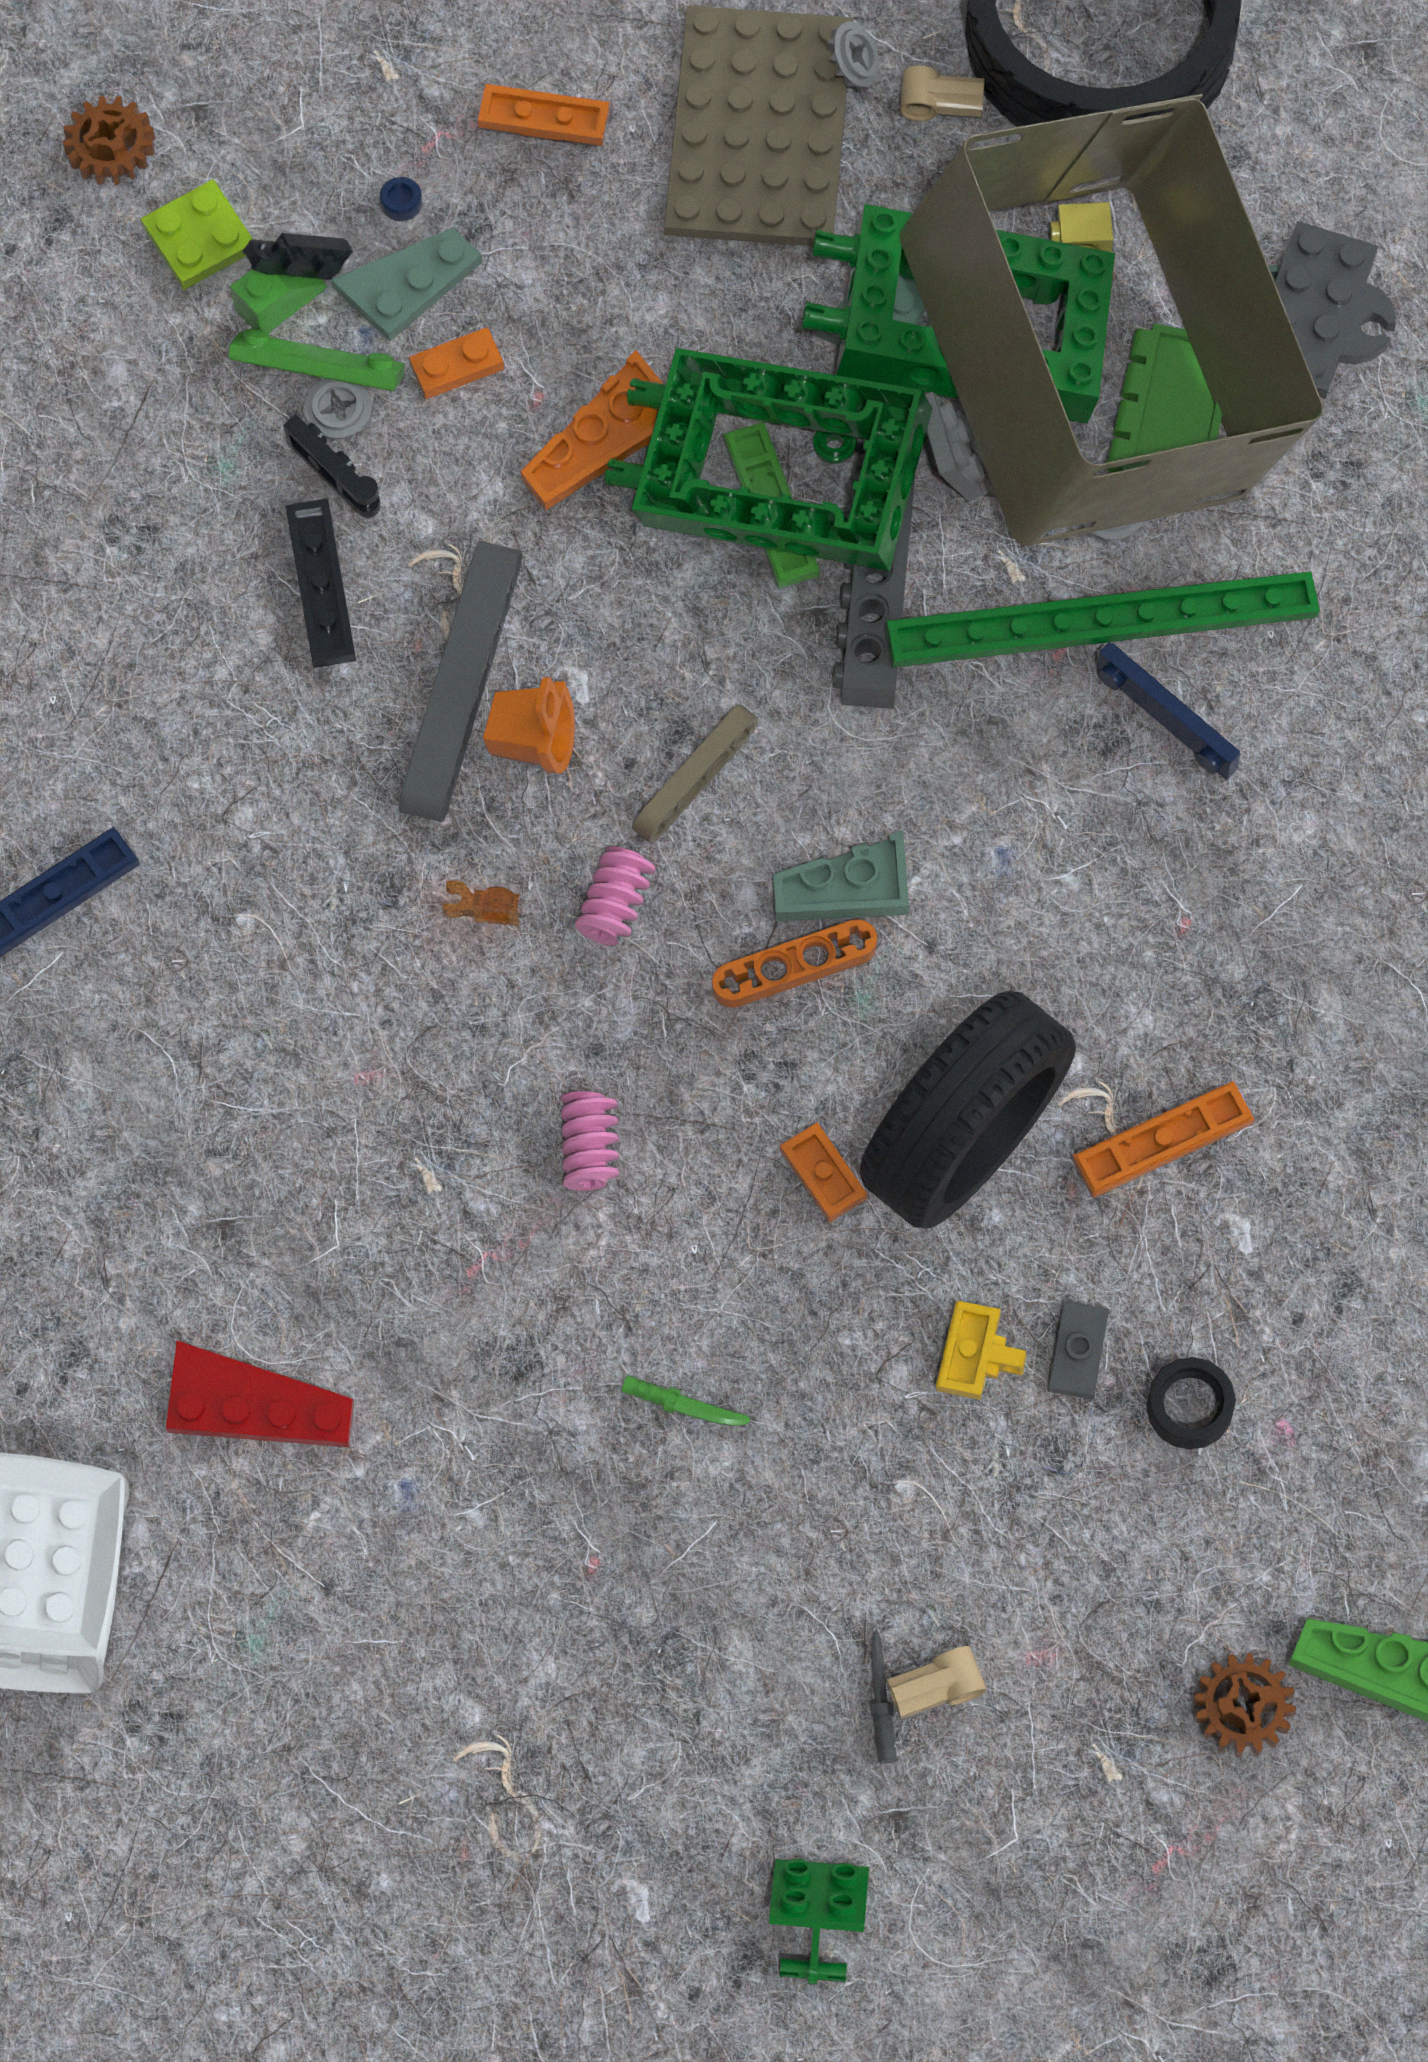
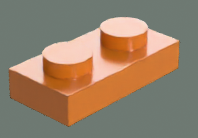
(456, 363)
(823, 1172)

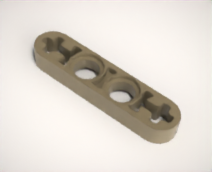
(695, 774)

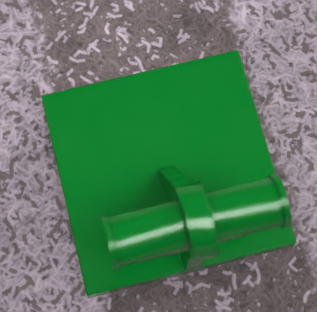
(818, 1898)

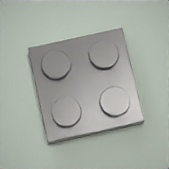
(951, 449)

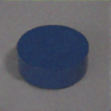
(400, 199)

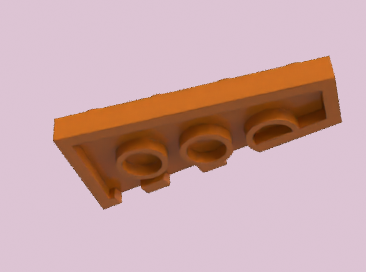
(597, 433)

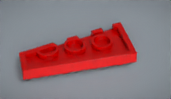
(243, 1401)

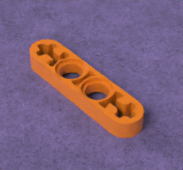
(792, 957)

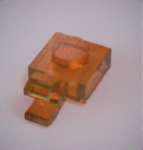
(491, 906)

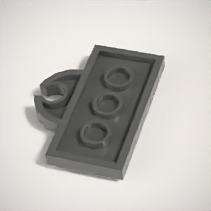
(1330, 300)

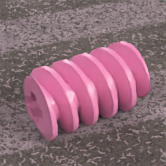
(613, 894)
(588, 1140)

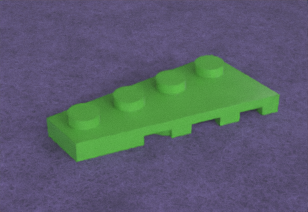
(1367, 1663)

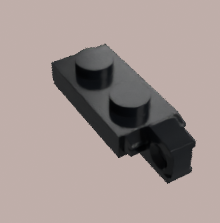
(299, 255)

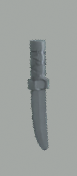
(882, 1710)

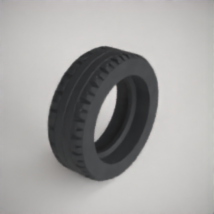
(967, 1109)

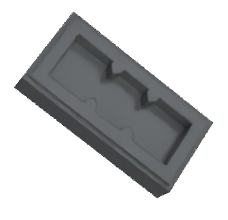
(1078, 1350)

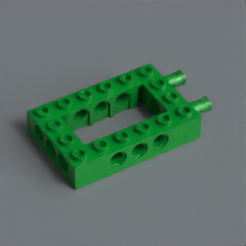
(910, 355)
(706, 384)

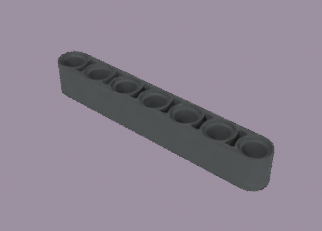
(460, 681)

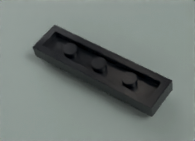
(320, 583)

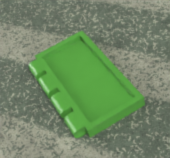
(1164, 398)

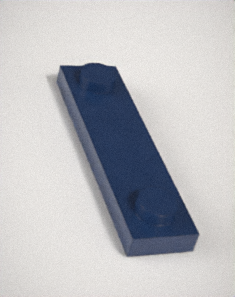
(1210, 747)
(63, 887)

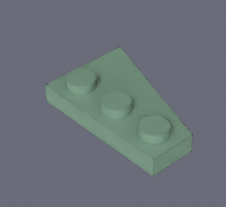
(409, 281)
(854, 885)

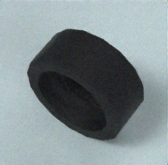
(1198, 1369)

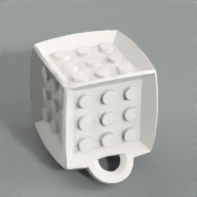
(57, 1571)

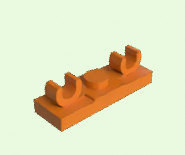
(543, 114)

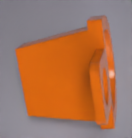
(533, 725)

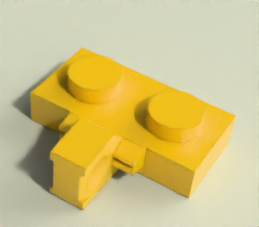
(975, 1352)

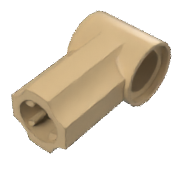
(928, 94)
(948, 1679)

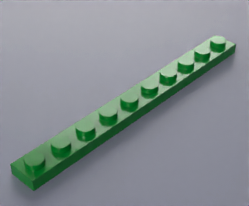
(1101, 619)

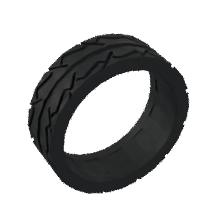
(1034, 96)

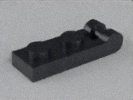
(333, 467)

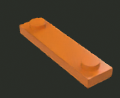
(1163, 1139)

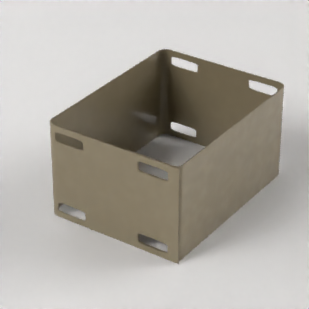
(1213, 274)

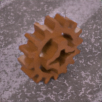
(107, 123)
(1263, 1697)

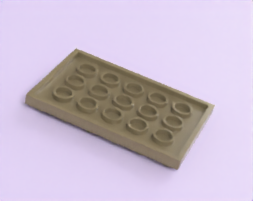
(756, 127)

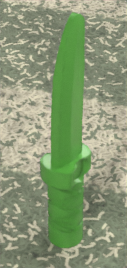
(674, 1401)

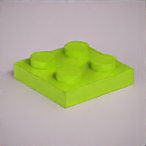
(197, 234)

